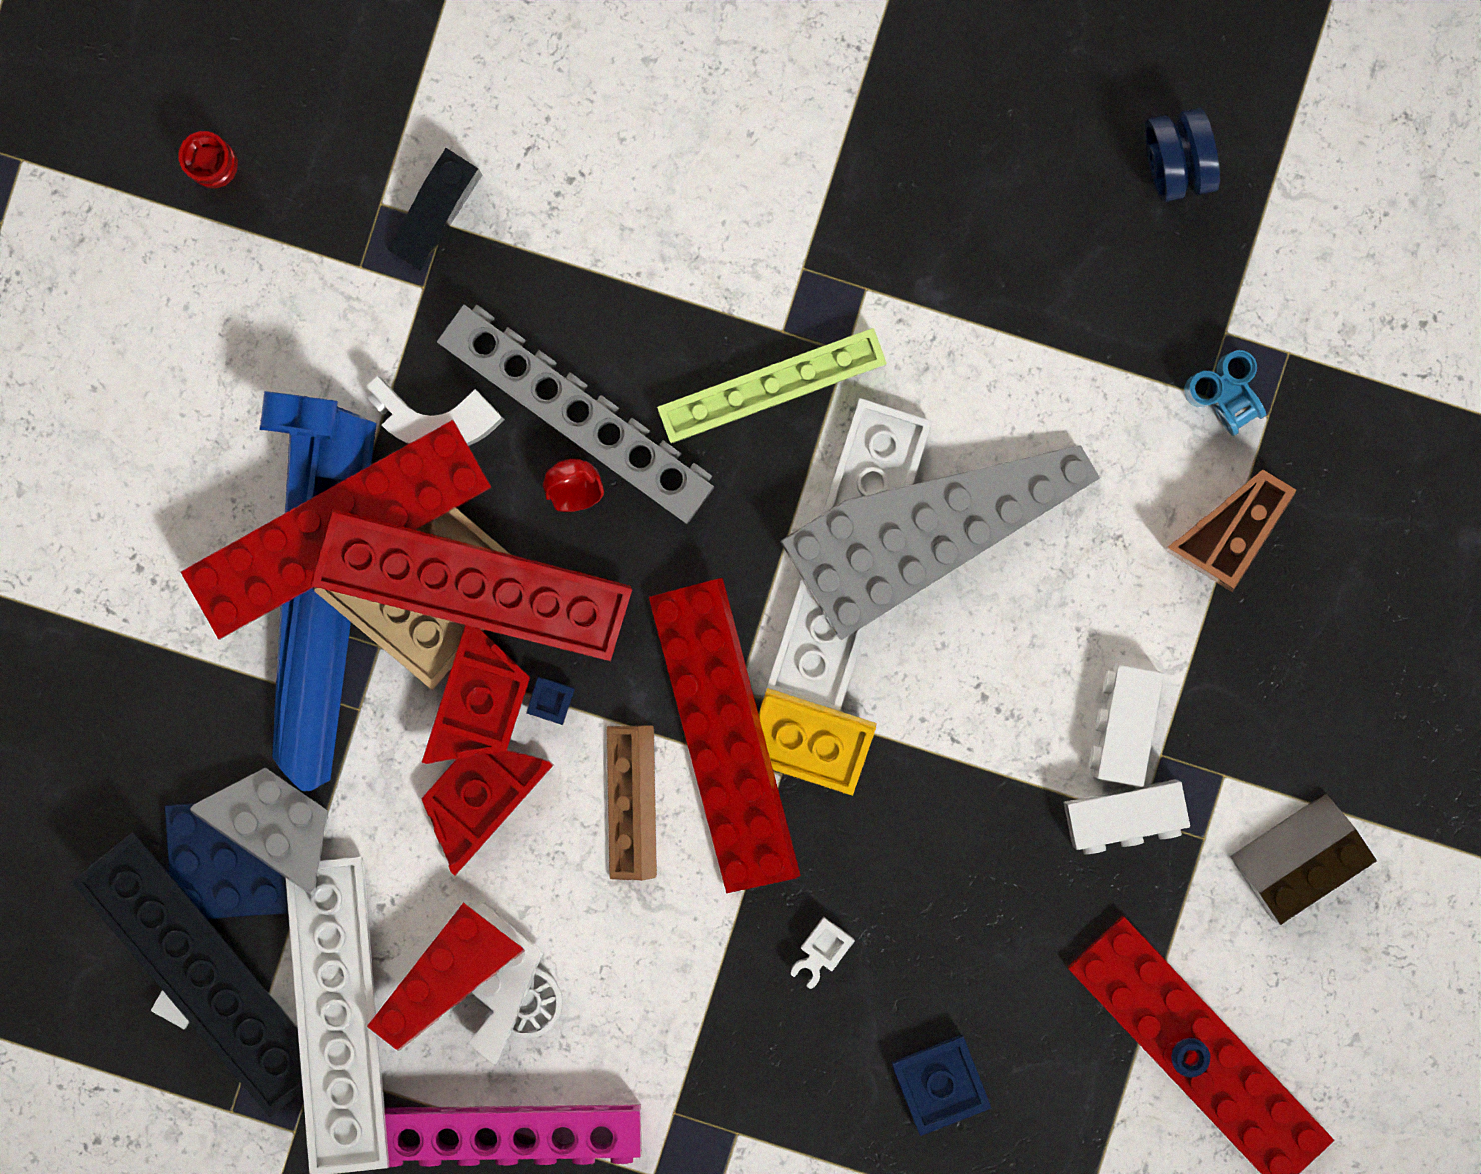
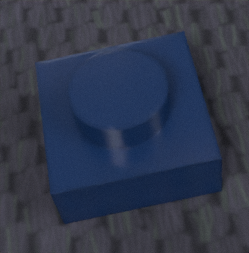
(550, 700)

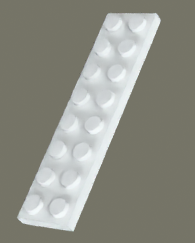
(876, 457)
(333, 1013)

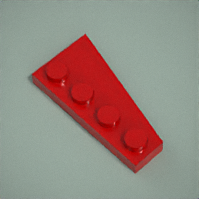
(451, 968)

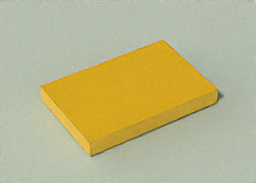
(815, 741)

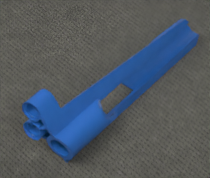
(313, 636)

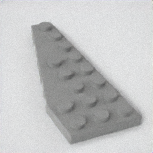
(901, 540)

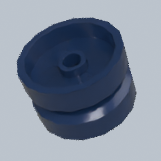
(1182, 155)

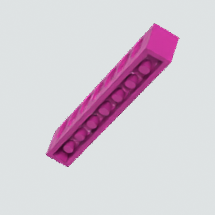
(621, 1120)

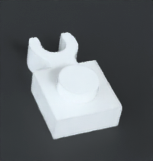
(825, 947)

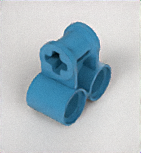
(1229, 393)

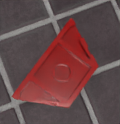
(478, 701)
(477, 798)

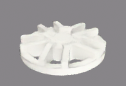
(534, 1003)

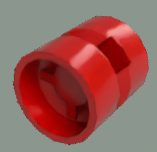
(208, 159)

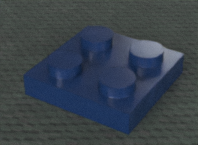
(941, 1085)

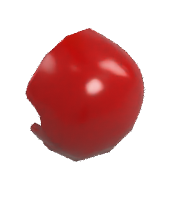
(573, 485)

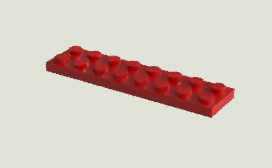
(280, 557)
(470, 585)
(724, 736)
(1236, 1087)

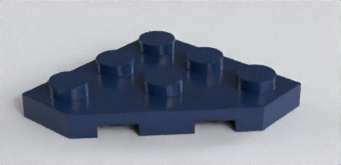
(218, 872)

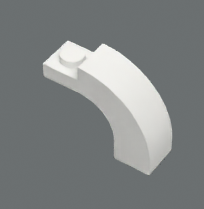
(472, 416)

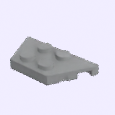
(271, 824)

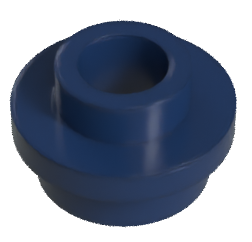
(1193, 1069)

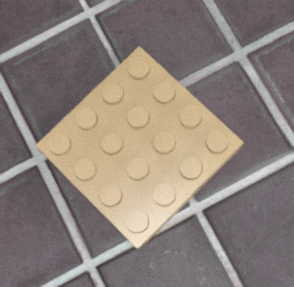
(415, 640)

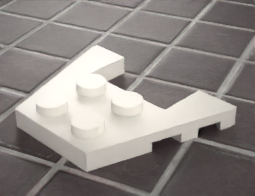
(500, 993)

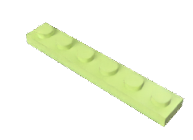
(772, 385)

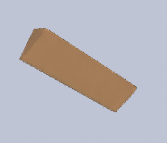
(631, 802)

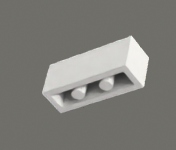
(1126, 724)
(1127, 816)

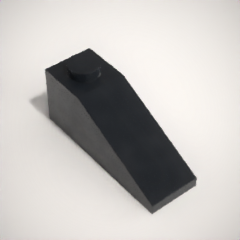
(435, 208)

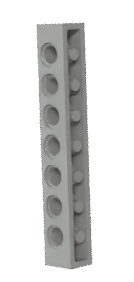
(461, 340)

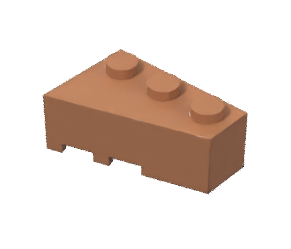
(1234, 532)

